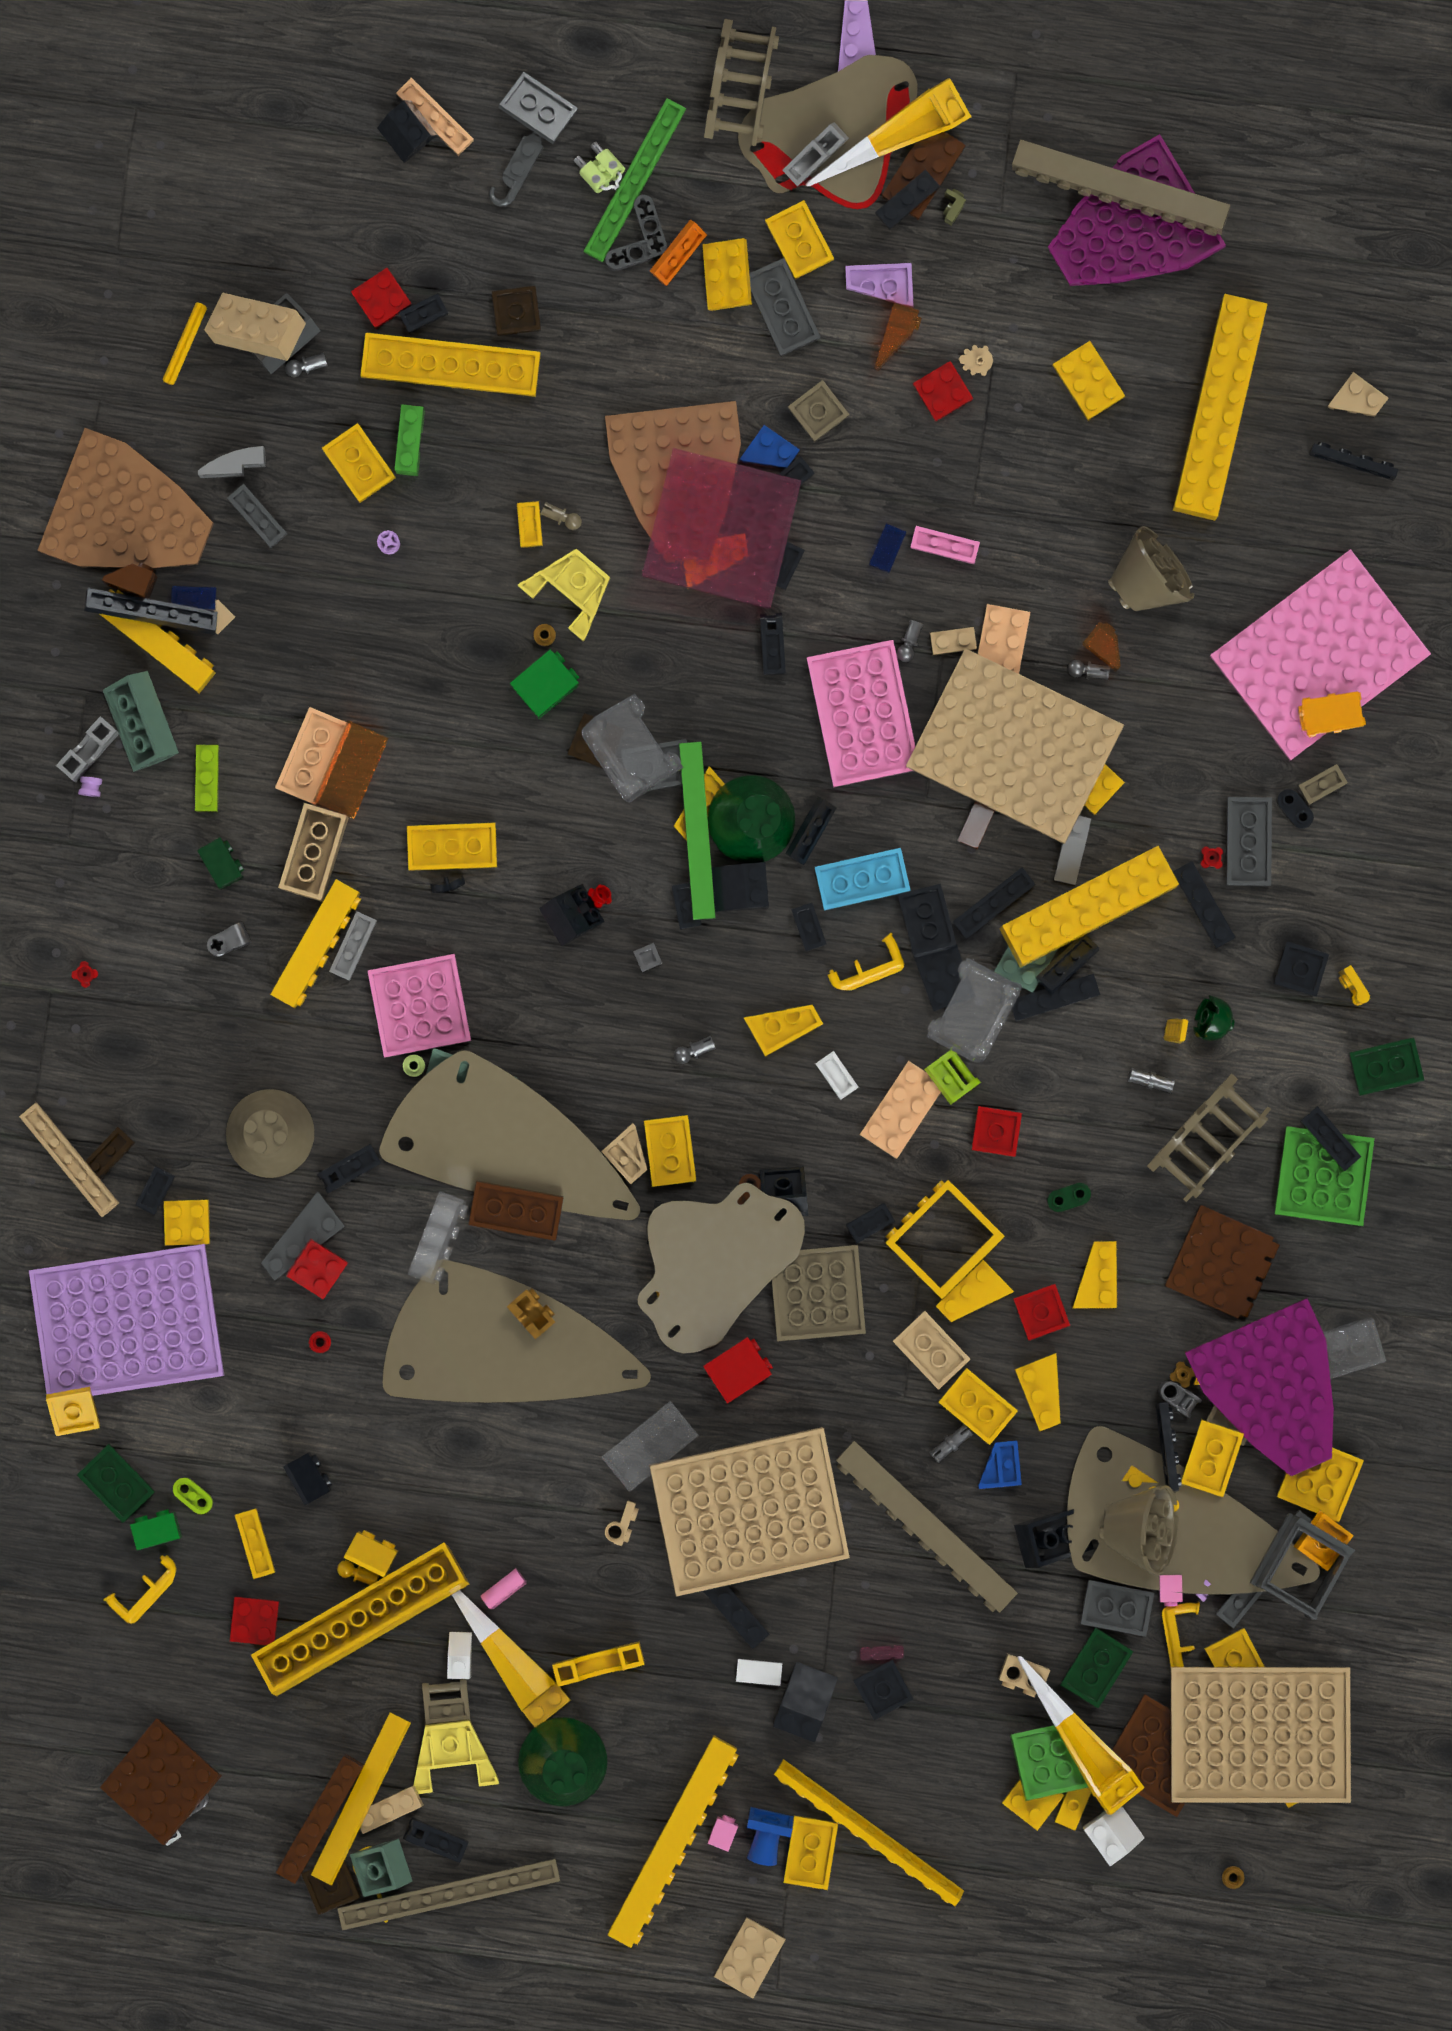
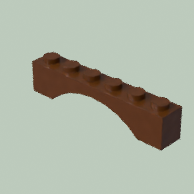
(320, 1818)

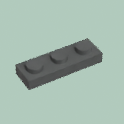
(257, 516)

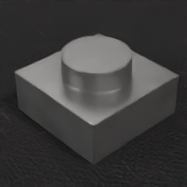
(647, 957)

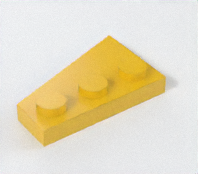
(782, 1027)

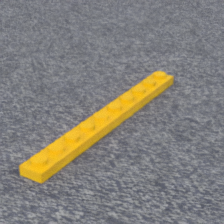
(868, 1832)

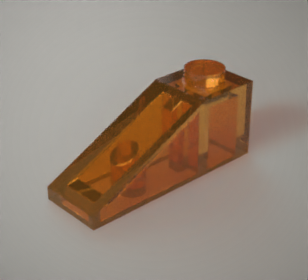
(899, 329)

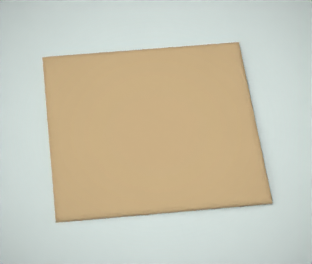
(224, 616)

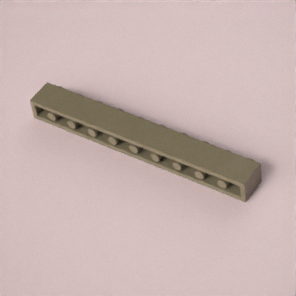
(1120, 187)
(926, 1526)

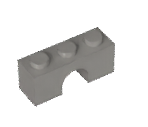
(95, 742)

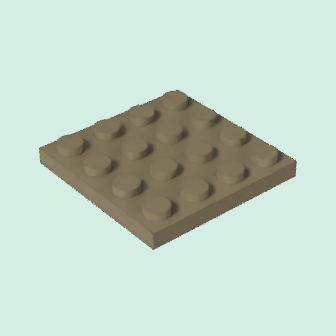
(819, 1295)

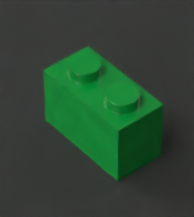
(155, 1530)

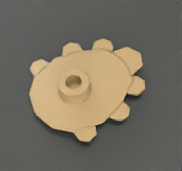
(977, 360)

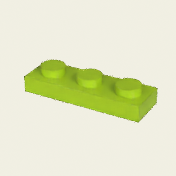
(207, 778)

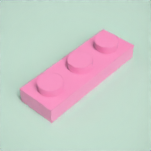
(945, 545)

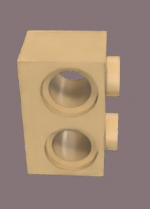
(1021, 1680)

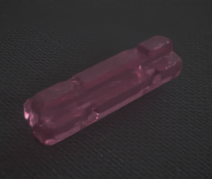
(882, 1652)

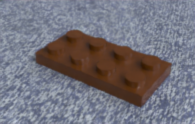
(934, 154)
(516, 1210)

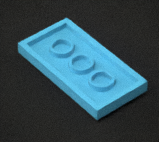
(862, 879)

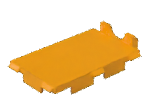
(1331, 713)

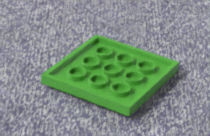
(1316, 1186)

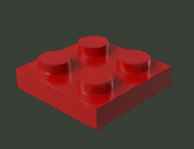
(381, 298)
(942, 391)
(996, 1131)
(316, 1268)
(1041, 1312)
(254, 1620)

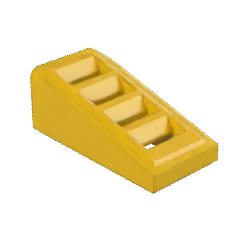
(1176, 1030)

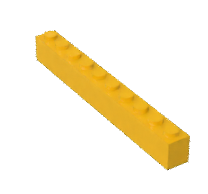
(672, 1841)

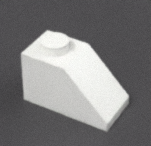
(459, 1655)

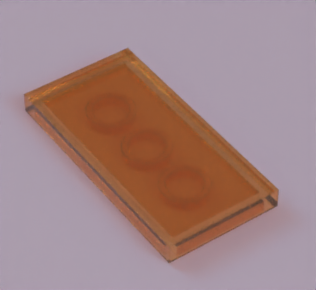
(350, 769)

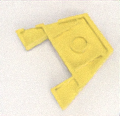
(578, 581)
(449, 1746)

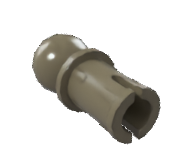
(572, 520)

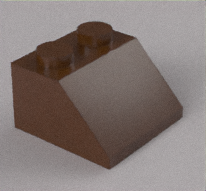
(133, 580)

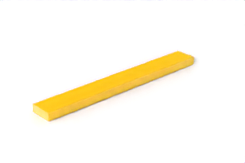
(360, 1798)

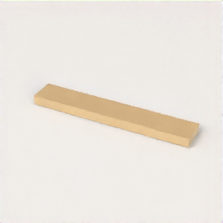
(69, 1159)

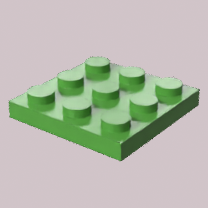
(1045, 1764)

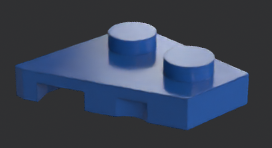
(770, 450)
(1002, 1466)

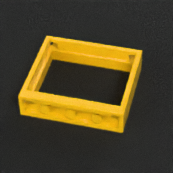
(923, 1206)

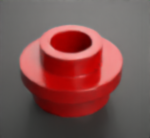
(312, 1342)

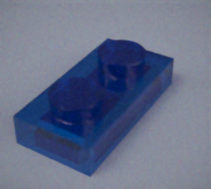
(887, 548)
(195, 597)

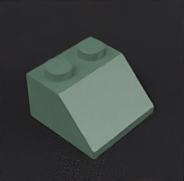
(381, 1868)

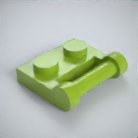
(948, 1080)

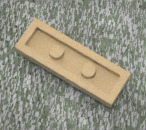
(391, 1808)

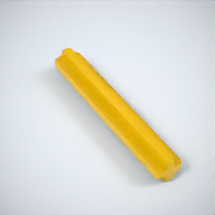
(184, 343)

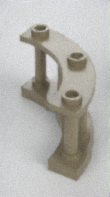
(722, 74)
(1193, 1124)

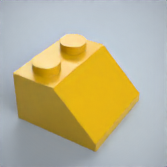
(371, 1553)

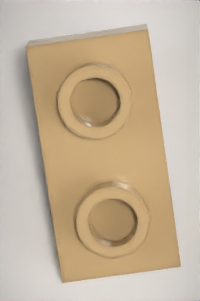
(629, 1515)

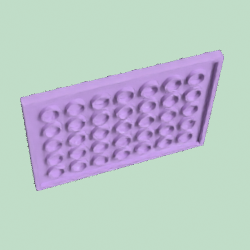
(127, 1321)

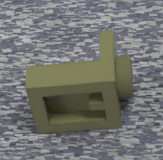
(953, 210)

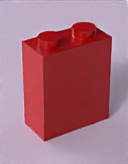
(738, 1369)

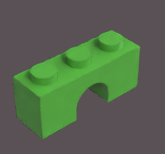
(409, 439)

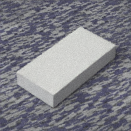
(836, 1075)
(759, 1672)

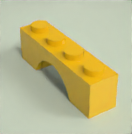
(598, 1663)

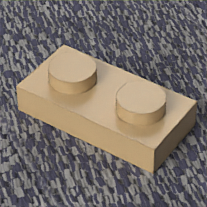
(953, 641)

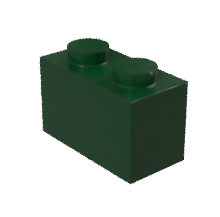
(221, 863)

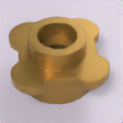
(1176, 1375)

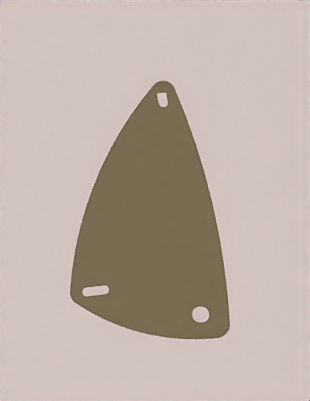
(502, 1136)
(478, 1351)
(1215, 1538)

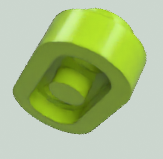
(193, 1495)

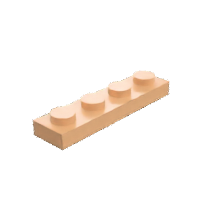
(436, 116)

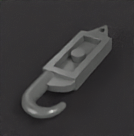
(519, 168)

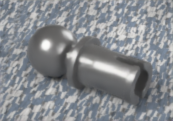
(294, 367)
(905, 652)
(1077, 668)
(683, 1054)

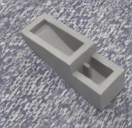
(815, 153)
(234, 463)

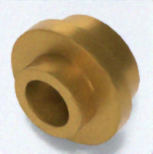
(548, 641)
(1233, 1884)

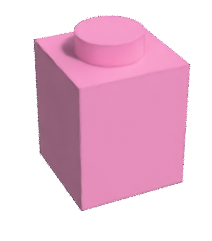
(1168, 1589)
(723, 1832)

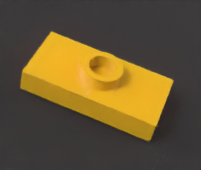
(529, 524)
(1072, 1808)

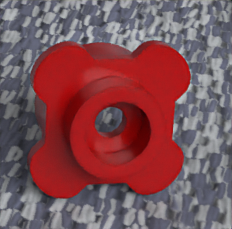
(1207, 862)
(600, 895)
(84, 980)

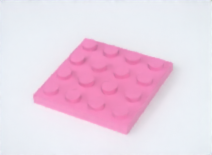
(419, 1005)

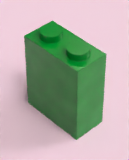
(545, 683)

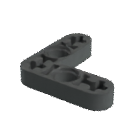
(645, 245)

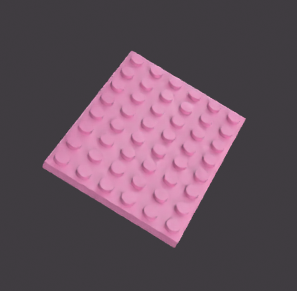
(1319, 641)

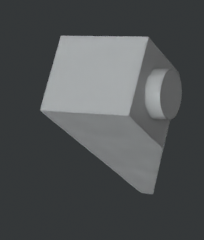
(1072, 852)

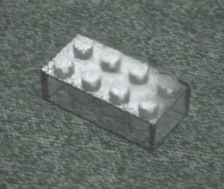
(437, 1238)
(649, 1444)

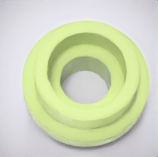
(406, 1065)

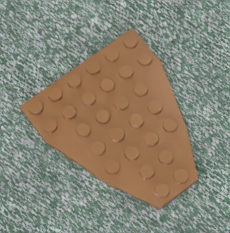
(644, 441)
(122, 512)

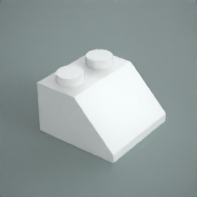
(1113, 1834)

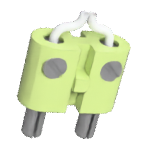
(601, 170)

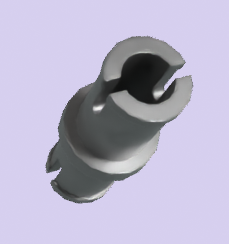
(1151, 1080)
(951, 1443)

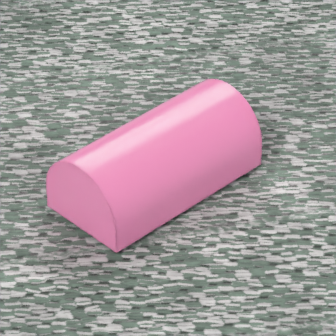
(503, 1589)

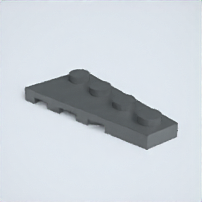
(314, 1222)

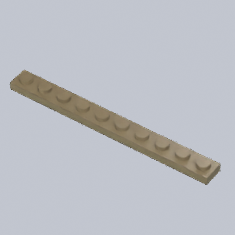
(448, 1894)

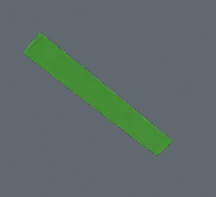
(634, 180)
(697, 831)

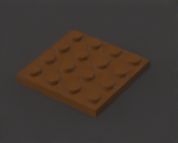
(1147, 1751)
(160, 1781)

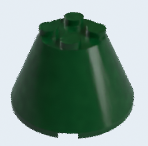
(751, 819)
(562, 1761)

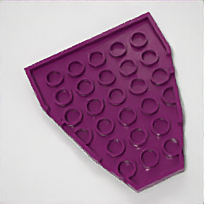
(1121, 245)
(1273, 1385)

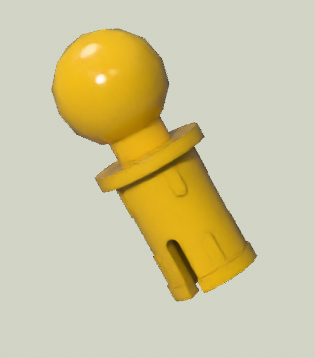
(347, 1569)

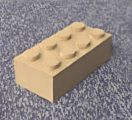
(255, 326)
(313, 852)

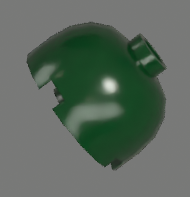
(1213, 1018)

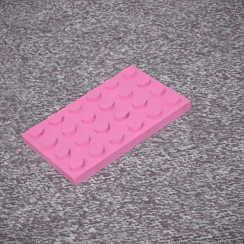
(862, 712)

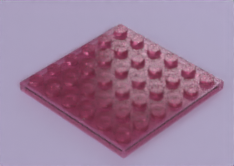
(721, 528)

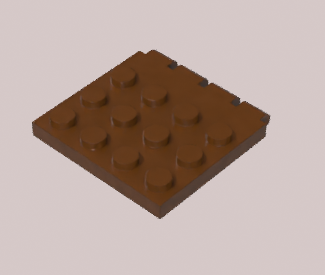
(1222, 1262)

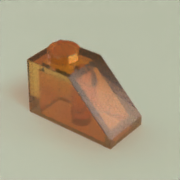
(1104, 645)

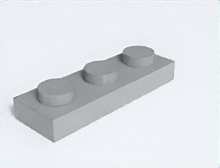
(353, 946)

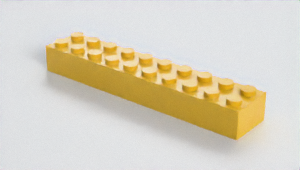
(1220, 407)
(360, 1619)

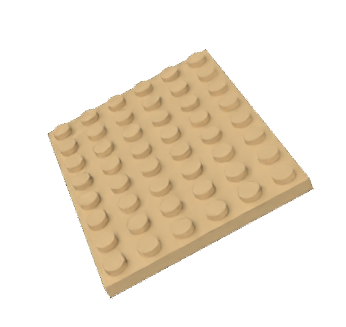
(1015, 746)
(749, 1511)
(1260, 1735)

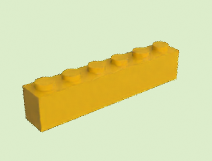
(166, 650)
(316, 943)

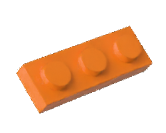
(678, 252)

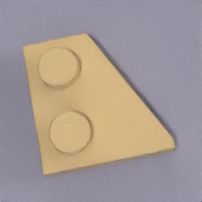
(1358, 397)
(627, 1154)

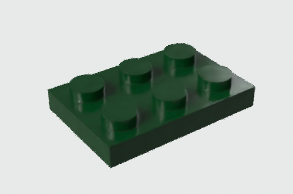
(1386, 1066)
(116, 1483)
(1096, 1667)

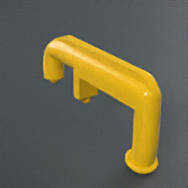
(873, 974)
(144, 1603)
(1171, 1631)

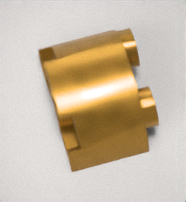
(531, 1313)

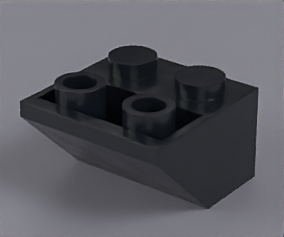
(571, 914)

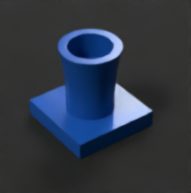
(768, 1829)

